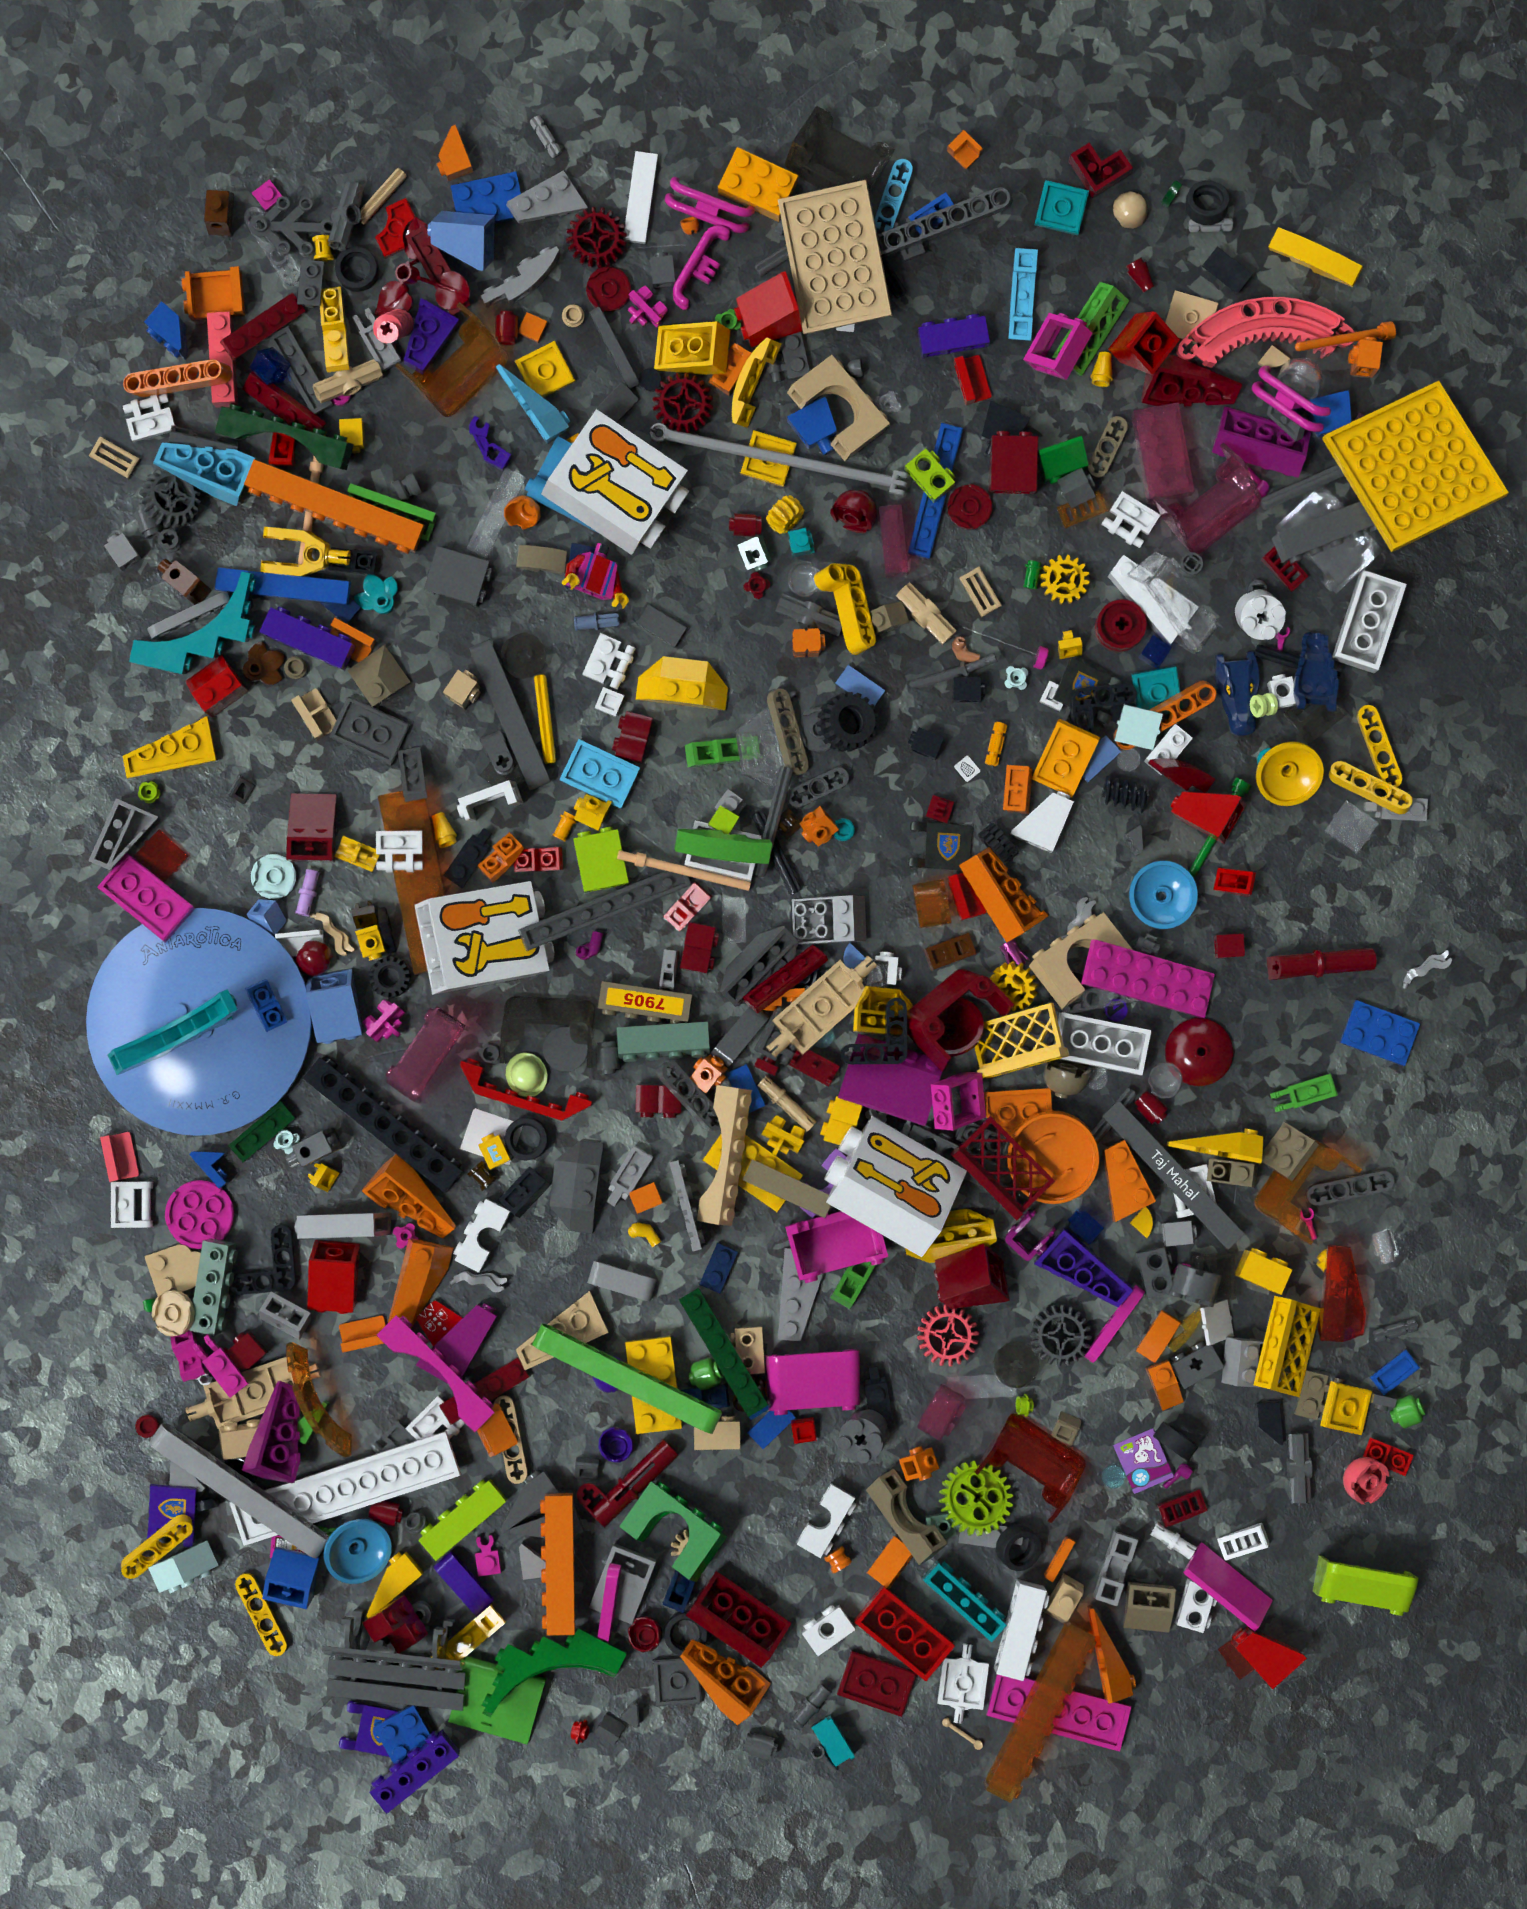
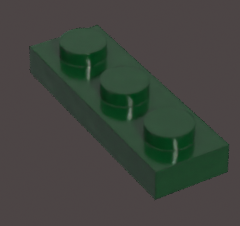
(262, 1131)

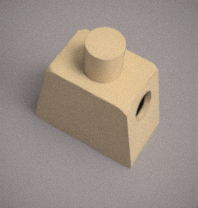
(1064, 1598)

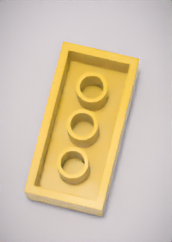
(657, 1359)

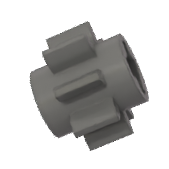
(1147, 945)

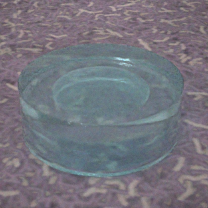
(825, 1041)
(1113, 1476)

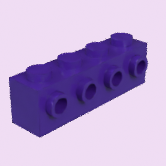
(307, 638)
(414, 1771)

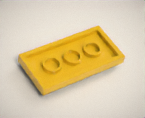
(760, 1154)

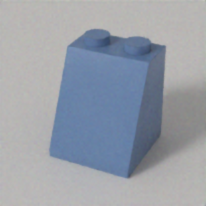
(464, 237)
(334, 1006)

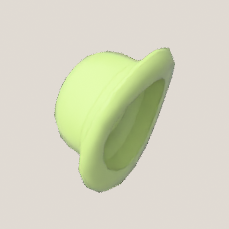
(526, 1074)

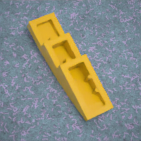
(1315, 256)

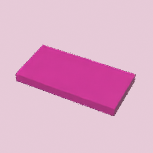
(146, 897)
(1228, 1586)

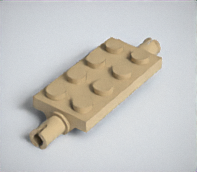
(820, 1007)
(249, 1400)

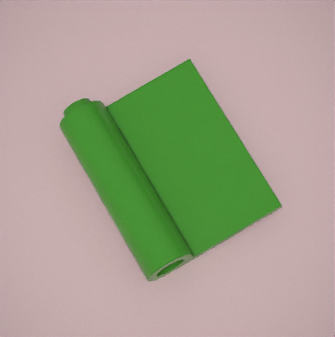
(514, 1714)

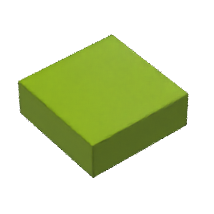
(723, 820)

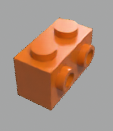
(1365, 357)

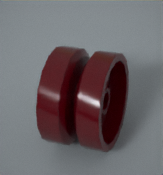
(1121, 612)

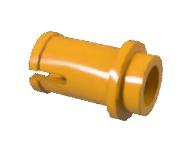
(564, 826)

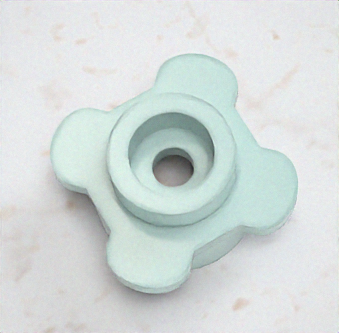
(1011, 673)
(282, 1137)

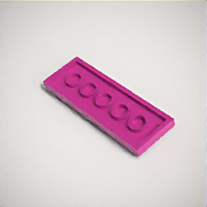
(1147, 978)
(1082, 1718)

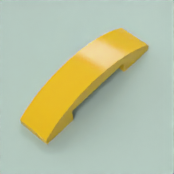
(748, 379)
(474, 1634)

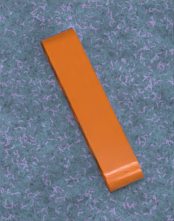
(187, 378)
(1176, 713)

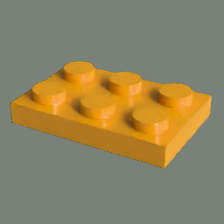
(1065, 757)

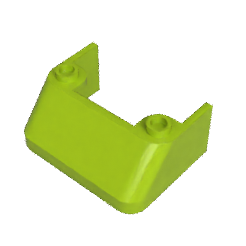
(1364, 1586)

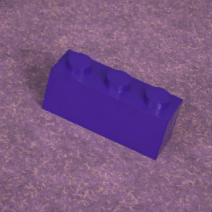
(953, 336)

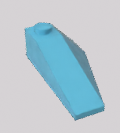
(541, 412)
(209, 469)

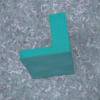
(833, 1740)

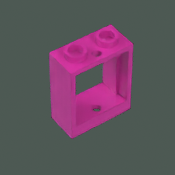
(1069, 353)
(972, 1109)

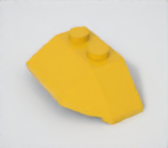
(682, 683)
(870, 1010)
(960, 1232)

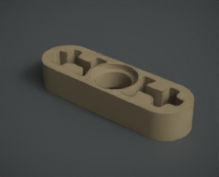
(1119, 435)

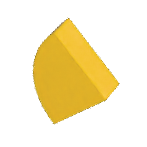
(1143, 1222)

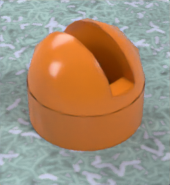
(689, 224)

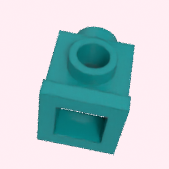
(801, 542)

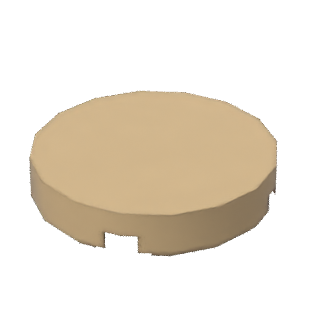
(173, 1313)

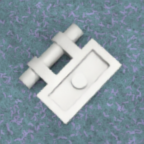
(152, 423)
(1135, 514)
(602, 659)
(399, 842)
(430, 1420)

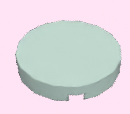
(279, 882)

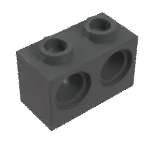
(1149, 1274)

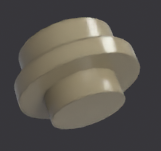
(295, 667)

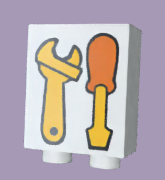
(616, 483)
(476, 938)
(894, 1185)

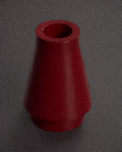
(1140, 274)

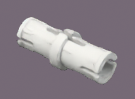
(1173, 1541)

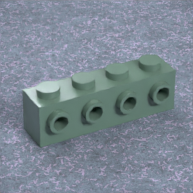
(662, 1041)
(213, 1286)

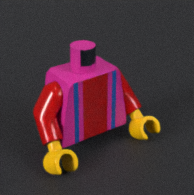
(596, 576)

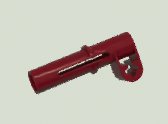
(1320, 963)
(609, 1506)

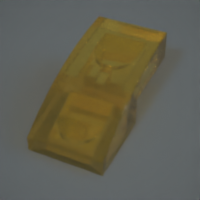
(1188, 1325)

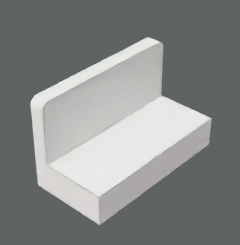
(295, 940)

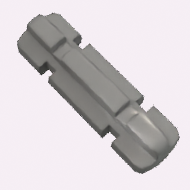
(545, 136)
(1226, 224)

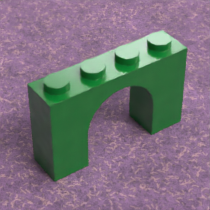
(703, 1539)

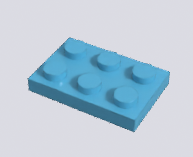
(599, 774)

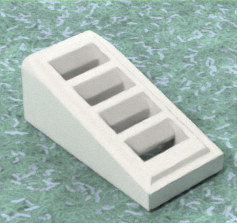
(1259, 1528)

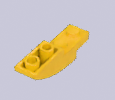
(334, 330)

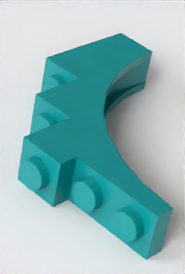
(207, 642)
(177, 1033)

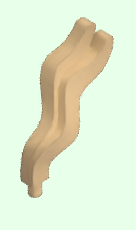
(340, 938)

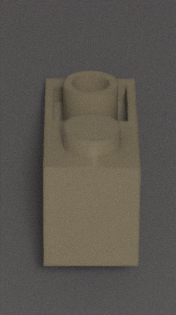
(888, 617)
(1232, 1172)

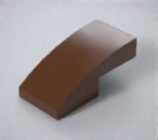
(949, 951)

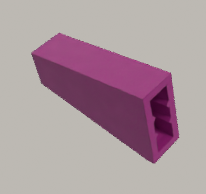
(463, 1340)

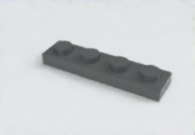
(300, 369)

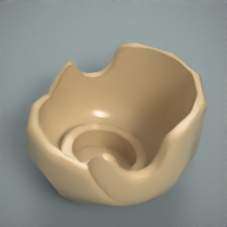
(1130, 209)

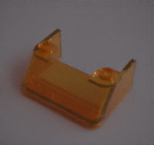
(463, 371)
(1278, 1191)

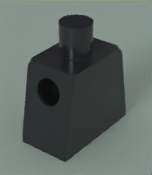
(1002, 419)

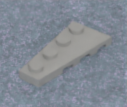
(690, 1214)
(796, 1300)

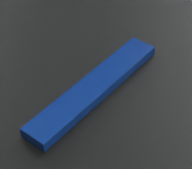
(930, 512)
(287, 586)

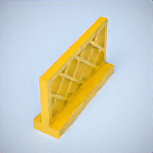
(1027, 1059)
(1278, 1344)

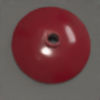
(965, 1023)
(1183, 1045)

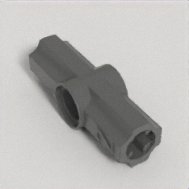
(346, 216)
(809, 614)
(1299, 1468)

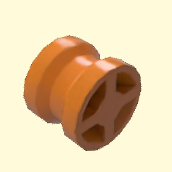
(837, 1559)

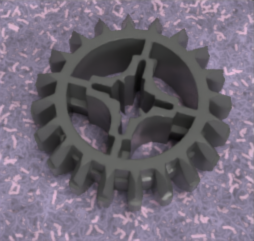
(163, 513)
(1060, 1345)

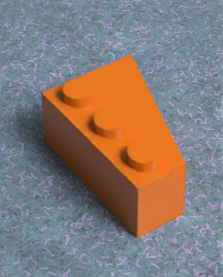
(1125, 1182)

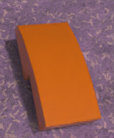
(504, 855)
(790, 996)
(1158, 1336)

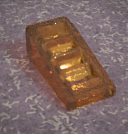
(1065, 519)

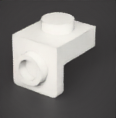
(893, 970)

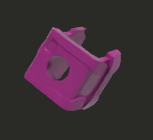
(1016, 1245)

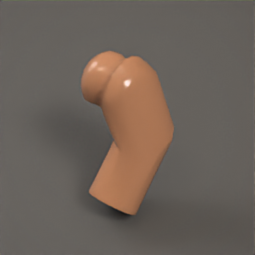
(962, 652)

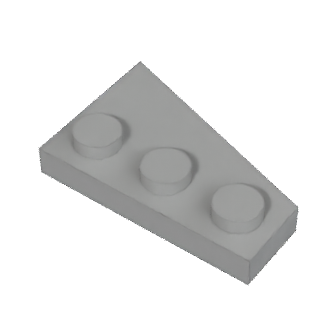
(547, 199)

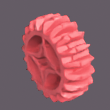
(944, 1350)

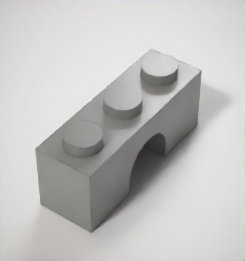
(1114, 1568)

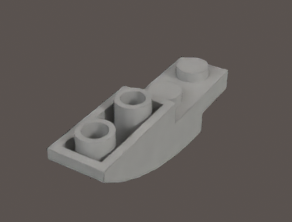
(531, 275)

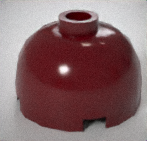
(855, 510)

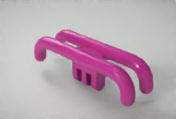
(708, 207)
(699, 264)
(1288, 400)

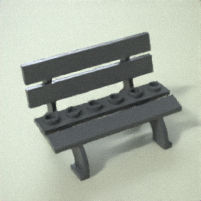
(445, 1677)

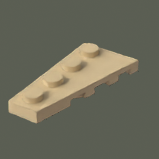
(580, 1321)

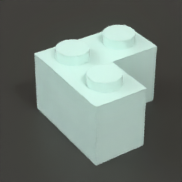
(182, 1568)

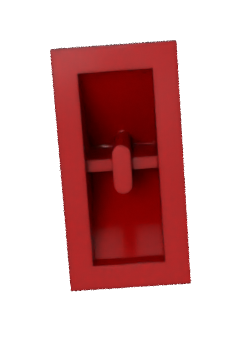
(1234, 882)

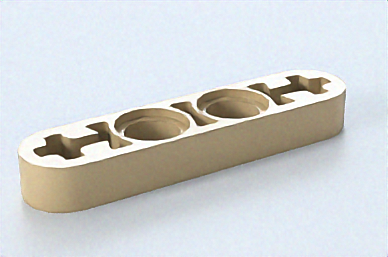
(521, 1466)

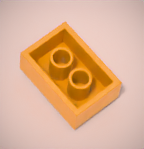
(757, 183)

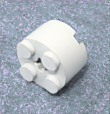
(1263, 626)

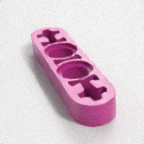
(1113, 1324)
(609, 1602)

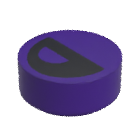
(1116, 1013)

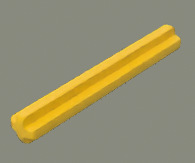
(545, 719)

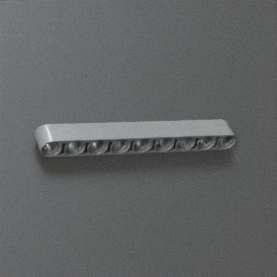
(239, 1490)

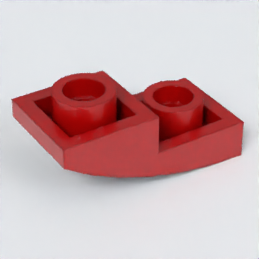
(539, 860)
(1391, 1457)

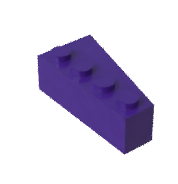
(1083, 1268)

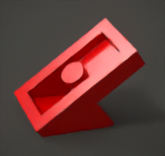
(282, 450)

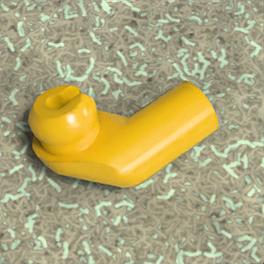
(644, 1230)

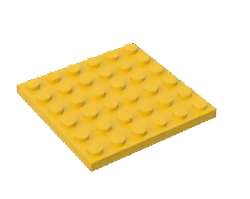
(1415, 466)

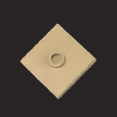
(1187, 312)

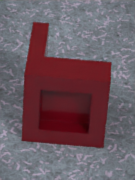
(1229, 946)

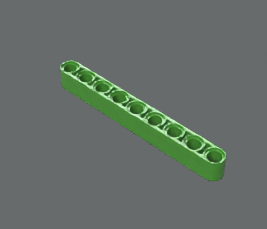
(627, 1378)

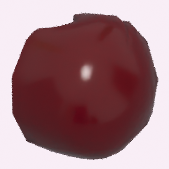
(314, 958)
(645, 1634)

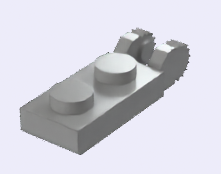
(382, 352)

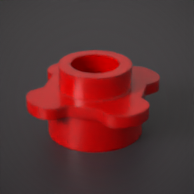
(580, 1731)

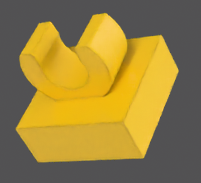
(1069, 646)
(324, 1177)

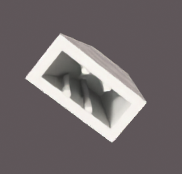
(1045, 822)

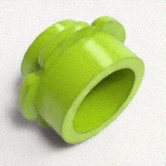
(148, 798)
(1024, 1405)

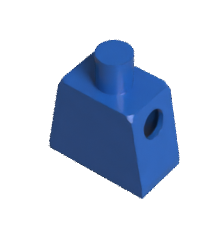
(1340, 412)
(814, 425)

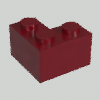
(1097, 174)
(698, 948)
(398, 1623)

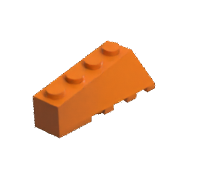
(1001, 895)

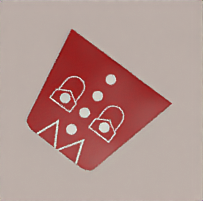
(437, 1321)

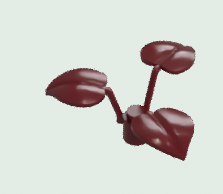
(452, 287)

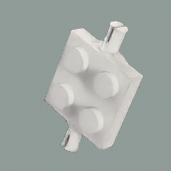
(963, 1683)

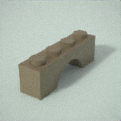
(890, 1497)

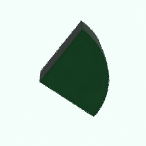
(1171, 194)

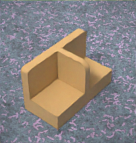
(315, 713)

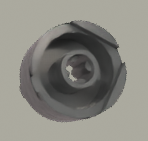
(1195, 1285)
(852, 1437)

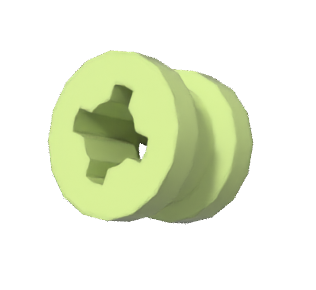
(1263, 705)

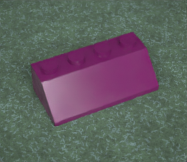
(1260, 442)

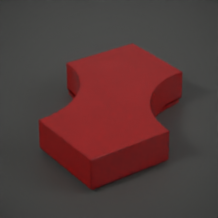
(392, 237)

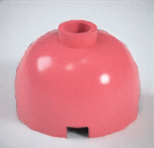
(1365, 1479)

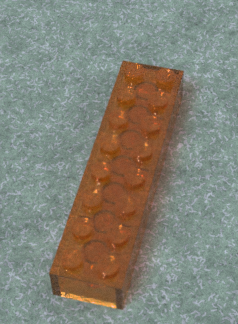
(416, 885)
(1039, 1710)

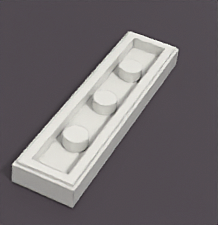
(640, 197)

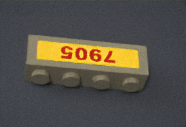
(644, 1002)

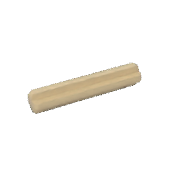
(382, 195)

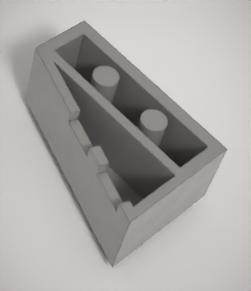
(120, 833)

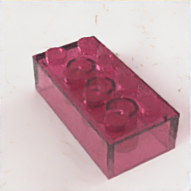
(1162, 452)

